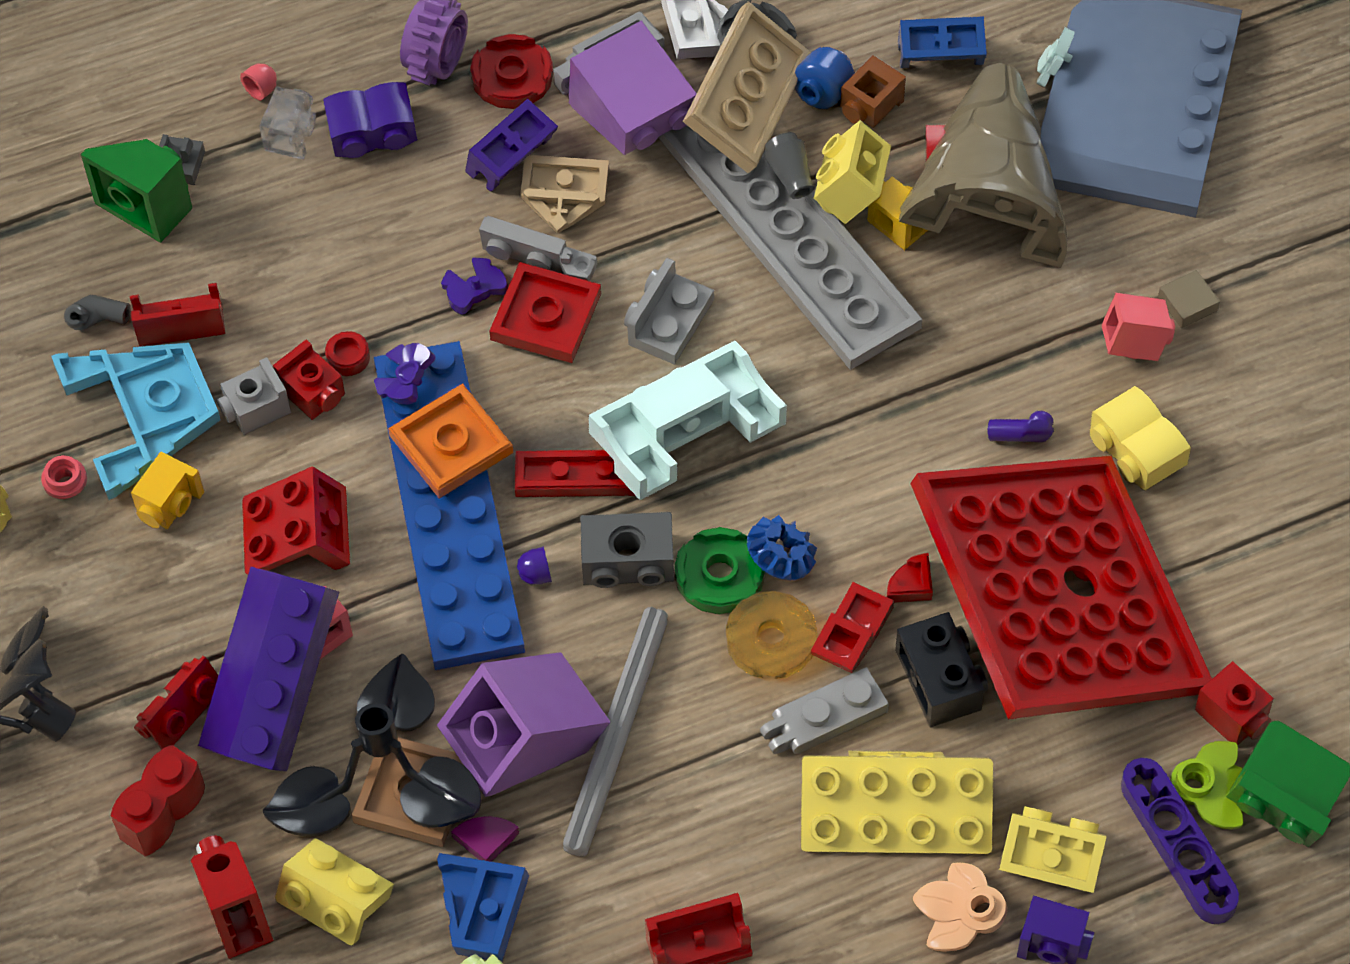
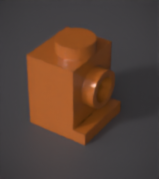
(872, 92)

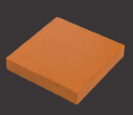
(451, 440)

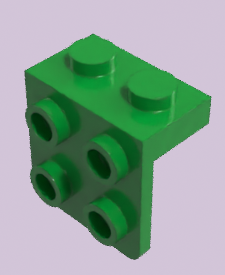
(1290, 783)

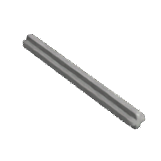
(614, 737)

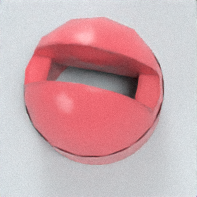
(259, 80)

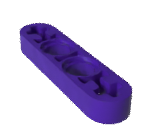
(1185, 837)

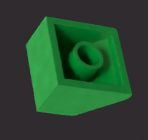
(139, 185)

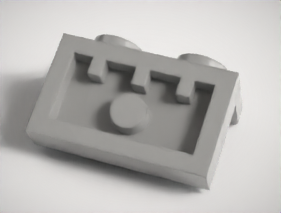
(667, 313)

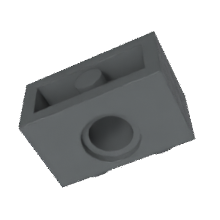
(611, 533)

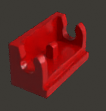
(178, 318)
(700, 933)

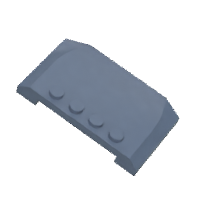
(1139, 100)

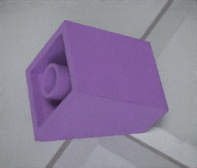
(629, 89)
(521, 720)

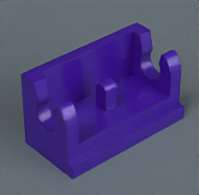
(509, 143)

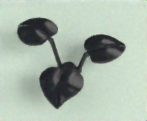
(29, 663)
(438, 796)

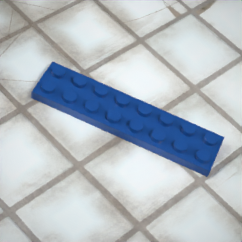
(454, 540)

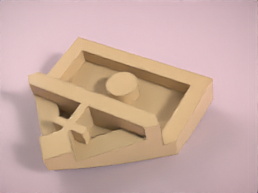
(564, 188)

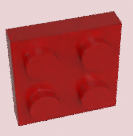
(545, 312)

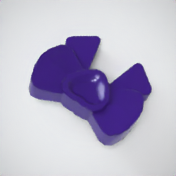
(487, 282)
(413, 361)

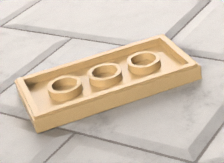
(746, 87)

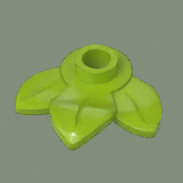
(1217, 773)

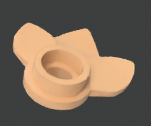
(953, 907)

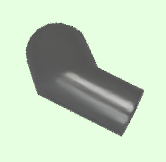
(95, 309)

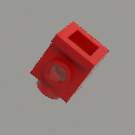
(310, 380)

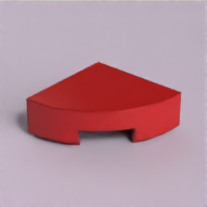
(912, 581)

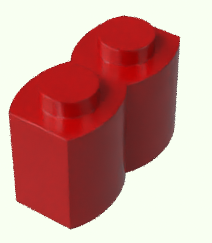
(166, 793)

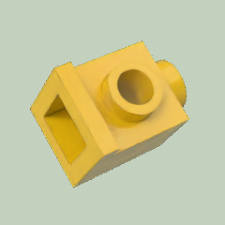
(885, 214)
(166, 491)

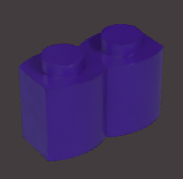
(370, 119)

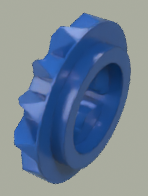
(772, 557)

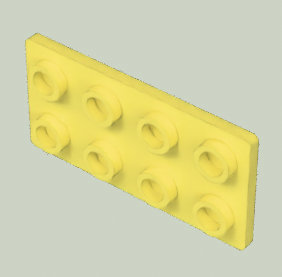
(896, 803)

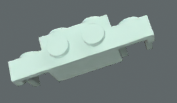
(680, 408)

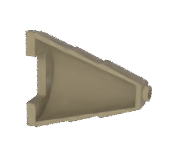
(993, 167)

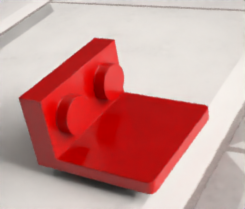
(296, 519)

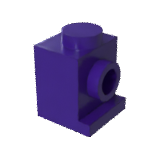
(1055, 932)

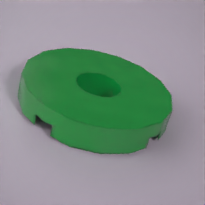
(710, 592)

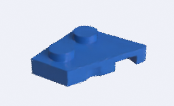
(481, 903)

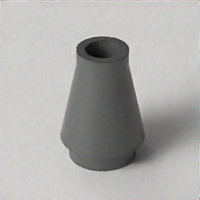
(789, 161)

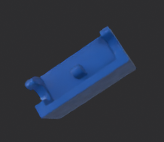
(942, 40)

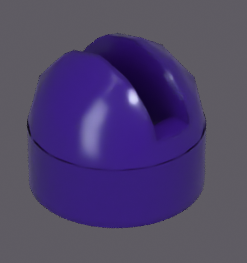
(534, 567)

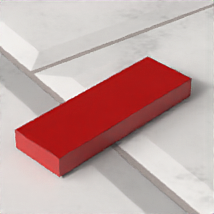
(567, 474)

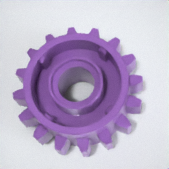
(433, 40)

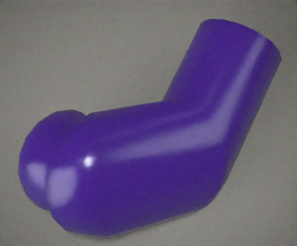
(1035, 429)

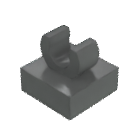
(189, 151)

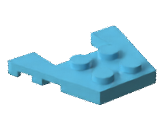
(160, 397)

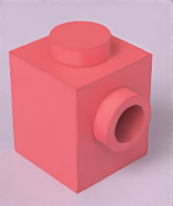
(1137, 327)

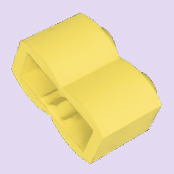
(1139, 438)

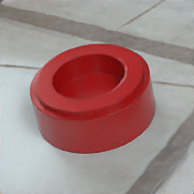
(347, 353)

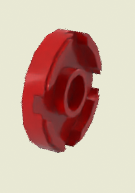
(511, 71)

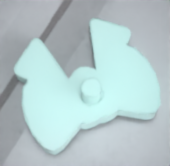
(1054, 56)

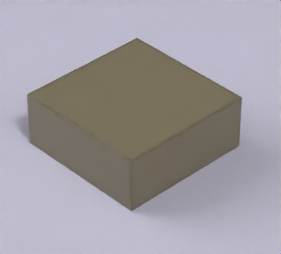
(1189, 299)

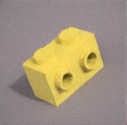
(851, 171)

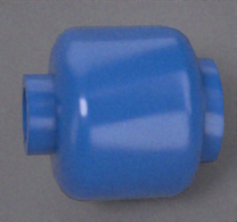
(823, 76)

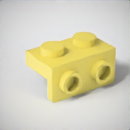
(331, 890)

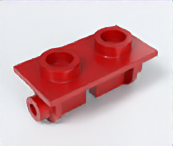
(187, 698)

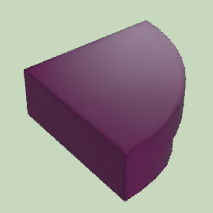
(485, 836)

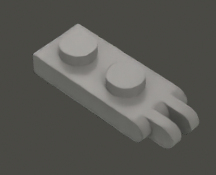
(825, 713)

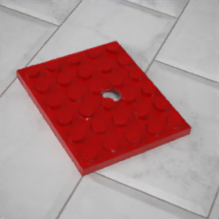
(1006, 551)

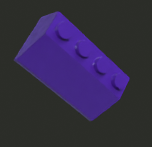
(268, 669)

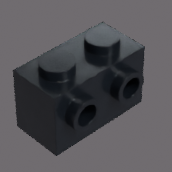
(941, 669)

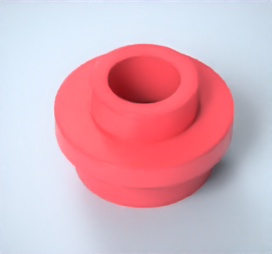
(62, 467)

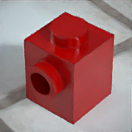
(1235, 704)

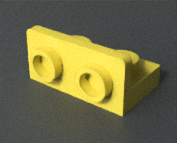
(1053, 850)

